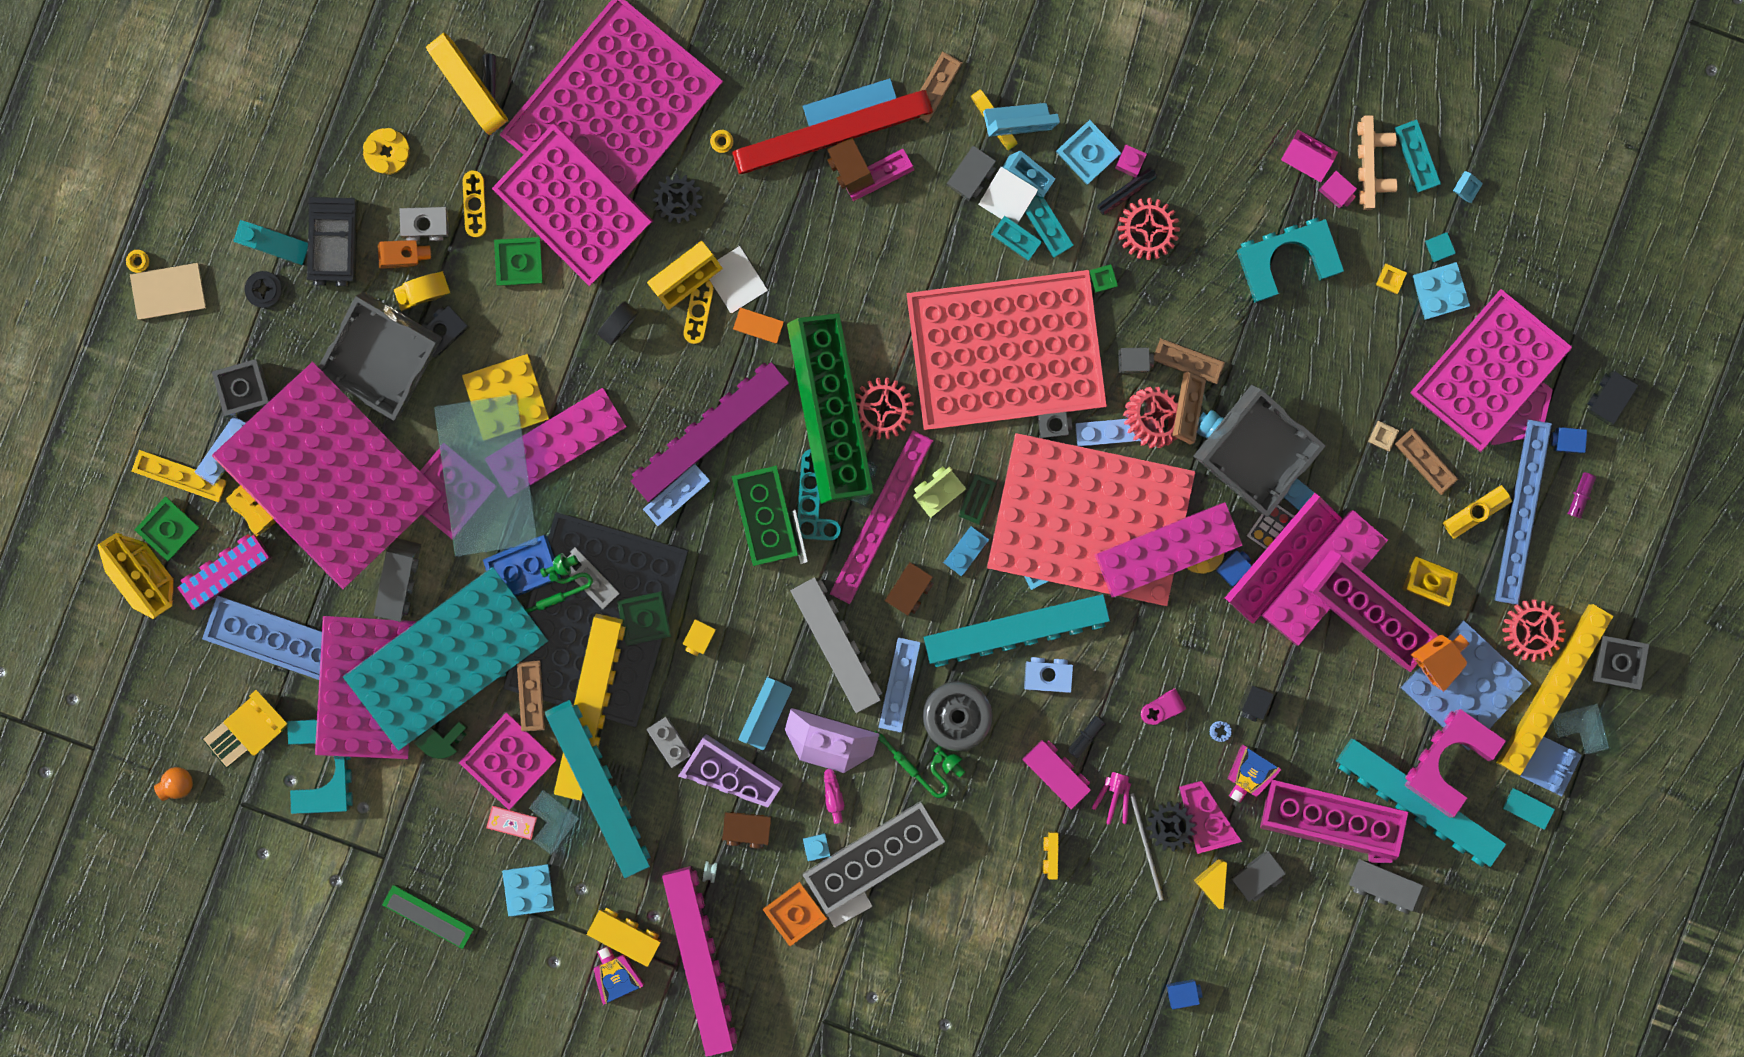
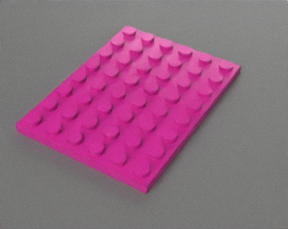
(618, 95)
(327, 475)

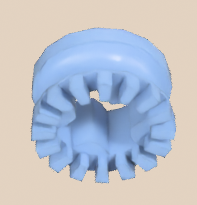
(1213, 734)

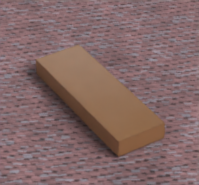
(939, 81)
(1188, 361)
(1189, 407)
(1426, 461)
(531, 696)

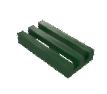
(970, 517)

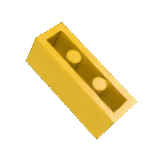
(685, 275)
(624, 936)

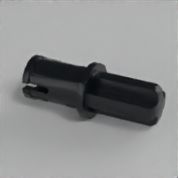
(1086, 737)

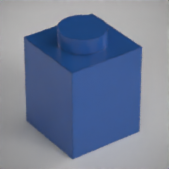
(1569, 440)
(1234, 567)
(1184, 994)

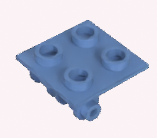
(1551, 766)

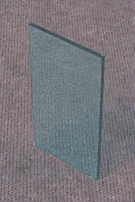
(485, 475)

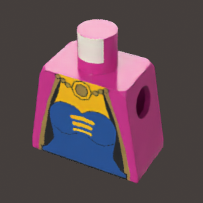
(1250, 774)
(615, 976)

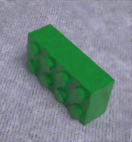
(765, 515)

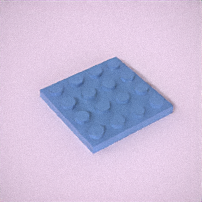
(1481, 689)

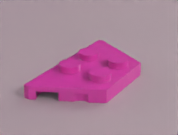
(1533, 409)

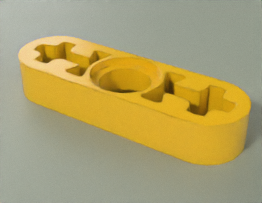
(983, 103)
(470, 221)
(701, 329)

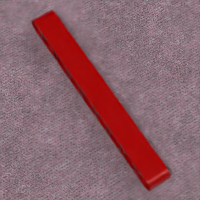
(832, 132)

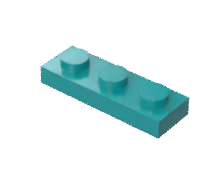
(1417, 156)
(1048, 226)

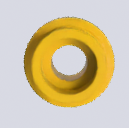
(721, 134)
(131, 258)

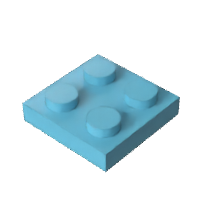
(1088, 152)
(1440, 291)
(528, 890)

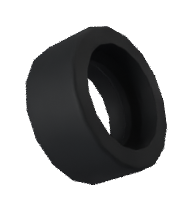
(617, 323)

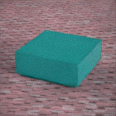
(1440, 247)

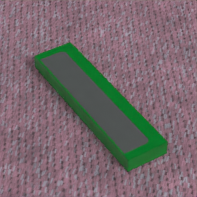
(428, 916)

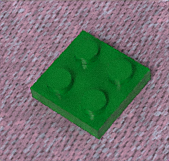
(518, 261)
(167, 528)

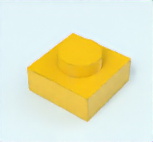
(1391, 279)

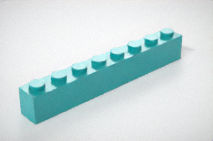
(1015, 629)
(1390, 785)
(597, 789)

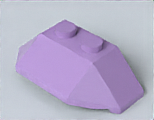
(829, 741)

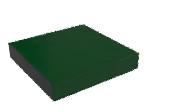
(644, 618)

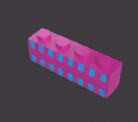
(224, 572)

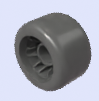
(944, 702)

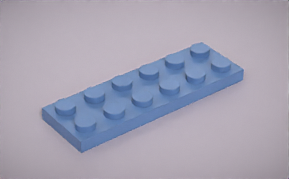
(265, 636)

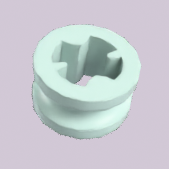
(709, 872)

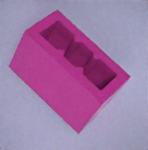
(1309, 156)

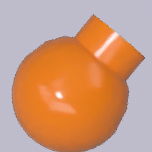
(174, 784)

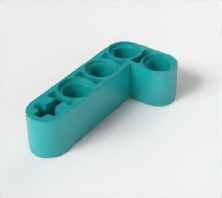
(812, 517)

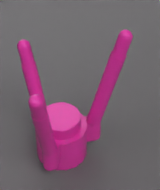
(1118, 784)

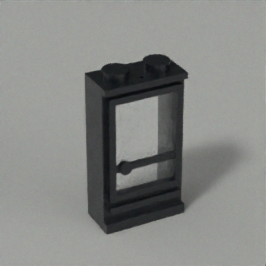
(332, 241)

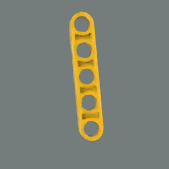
(467, 83)

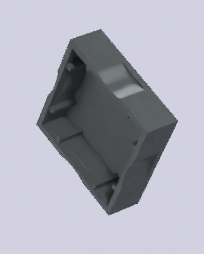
(379, 355)
(1259, 450)

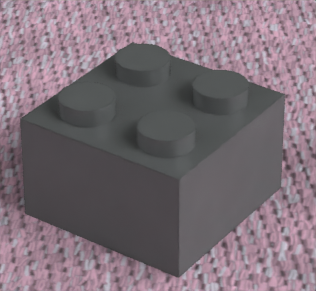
(241, 388)
(1620, 662)

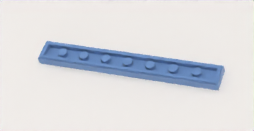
(1523, 512)

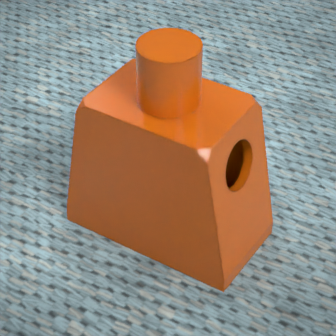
(391, 257)
(1442, 660)

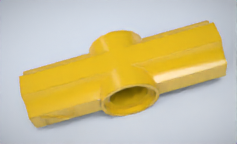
(1465, 520)

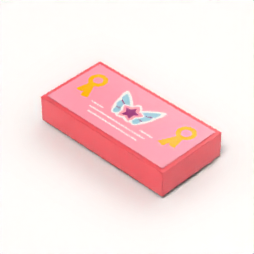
(511, 822)

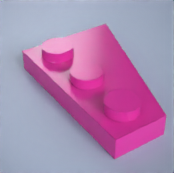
(1213, 827)

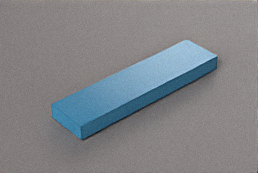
(849, 102)

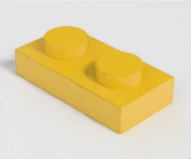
(1051, 865)

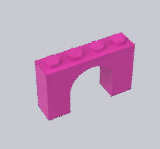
(1426, 778)

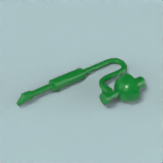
(561, 566)
(950, 763)

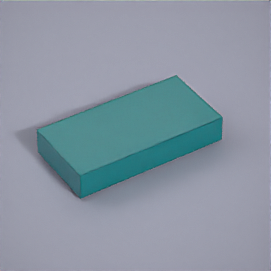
(1528, 808)

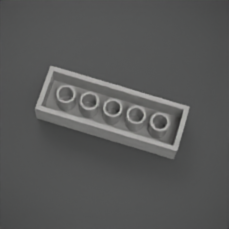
(835, 644)
(873, 857)

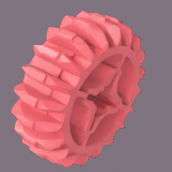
(1149, 208)
(880, 424)
(1154, 432)
(1539, 622)

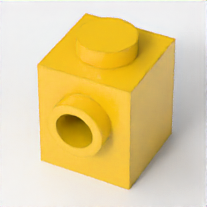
(699, 637)

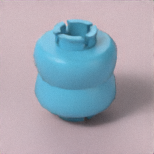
(1208, 423)

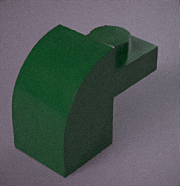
(437, 745)

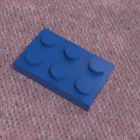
(522, 565)

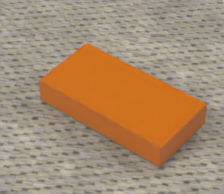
(758, 325)

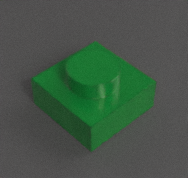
(1103, 278)

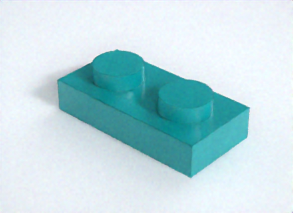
(1016, 238)

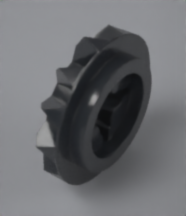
(255, 282)

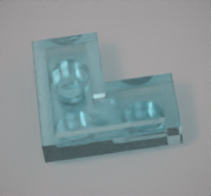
(1587, 722)
(558, 818)

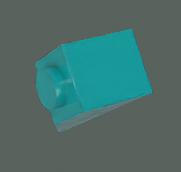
(271, 242)

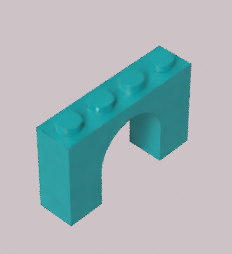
(1314, 238)
(331, 797)

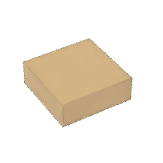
(1383, 436)

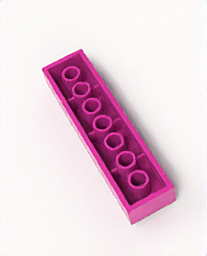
(698, 961)

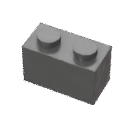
(971, 173)
(1135, 360)
(1258, 876)

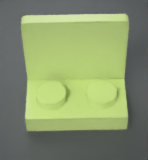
(939, 491)

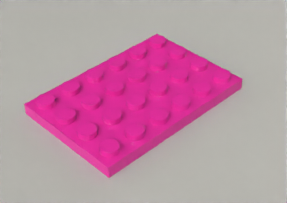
(572, 204)
(1491, 370)
(342, 719)

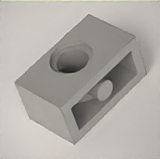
(412, 216)
(669, 742)

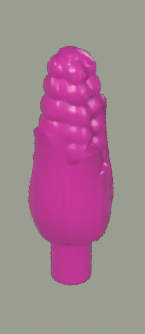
(833, 796)

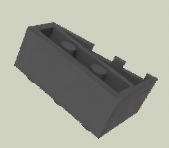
(397, 580)
(1388, 887)

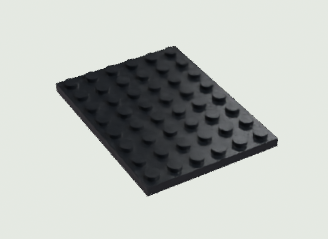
(634, 569)

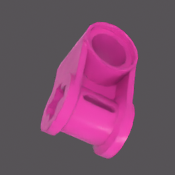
(1166, 706)

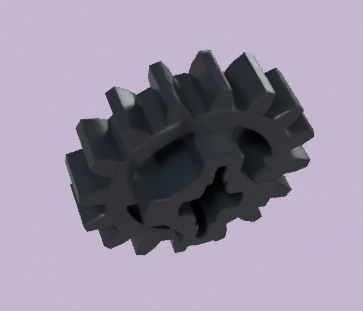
(685, 191)
(1179, 830)

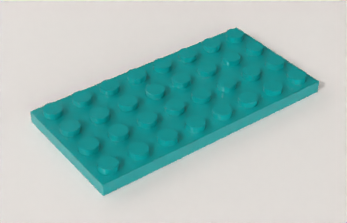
(445, 658)

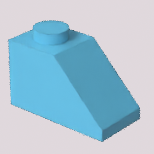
(1029, 171)

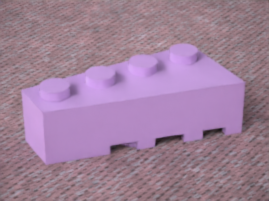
(730, 773)

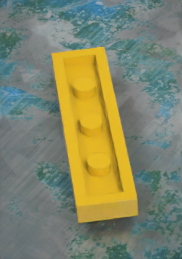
(177, 475)

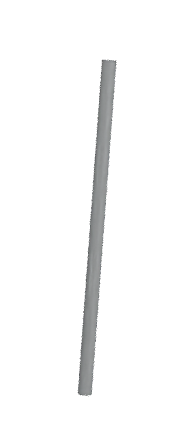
(1147, 849)

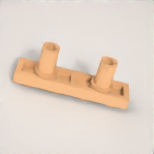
(1366, 152)

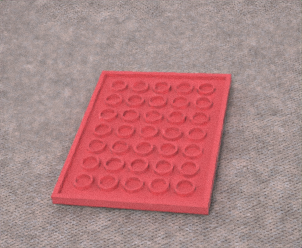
(1006, 350)
(1078, 501)

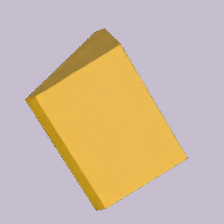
(1431, 582)
(1213, 882)

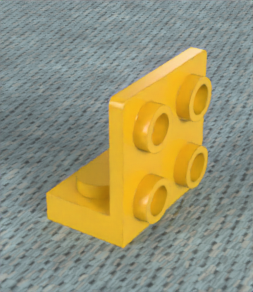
(255, 723)

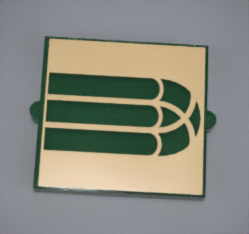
(224, 745)

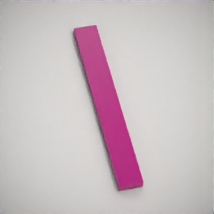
(881, 517)

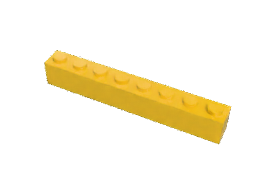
(1554, 689)
(592, 690)

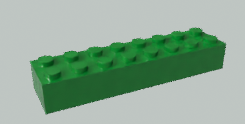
(830, 408)

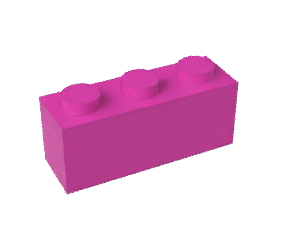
(1057, 773)

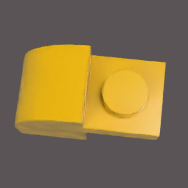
(421, 290)

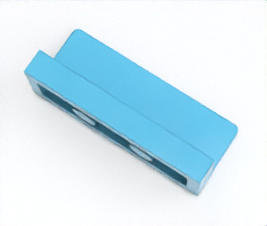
(1019, 119)
(765, 713)

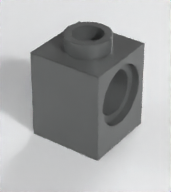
(1046, 432)

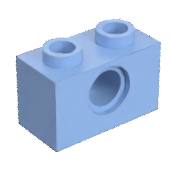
(1061, 682)

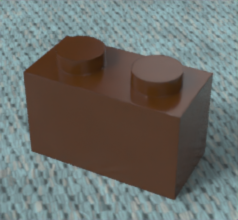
(850, 166)
(909, 589)
(747, 829)

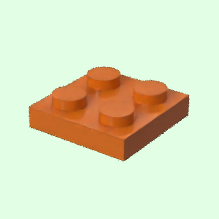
(794, 914)

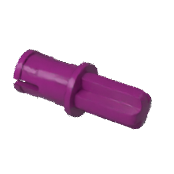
(1582, 495)

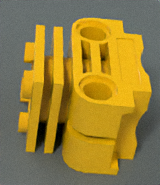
(255, 515)

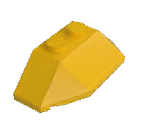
(137, 574)

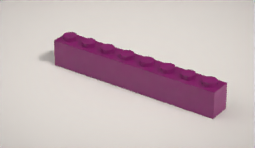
(709, 432)

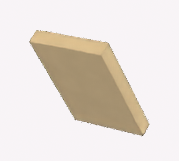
(168, 291)

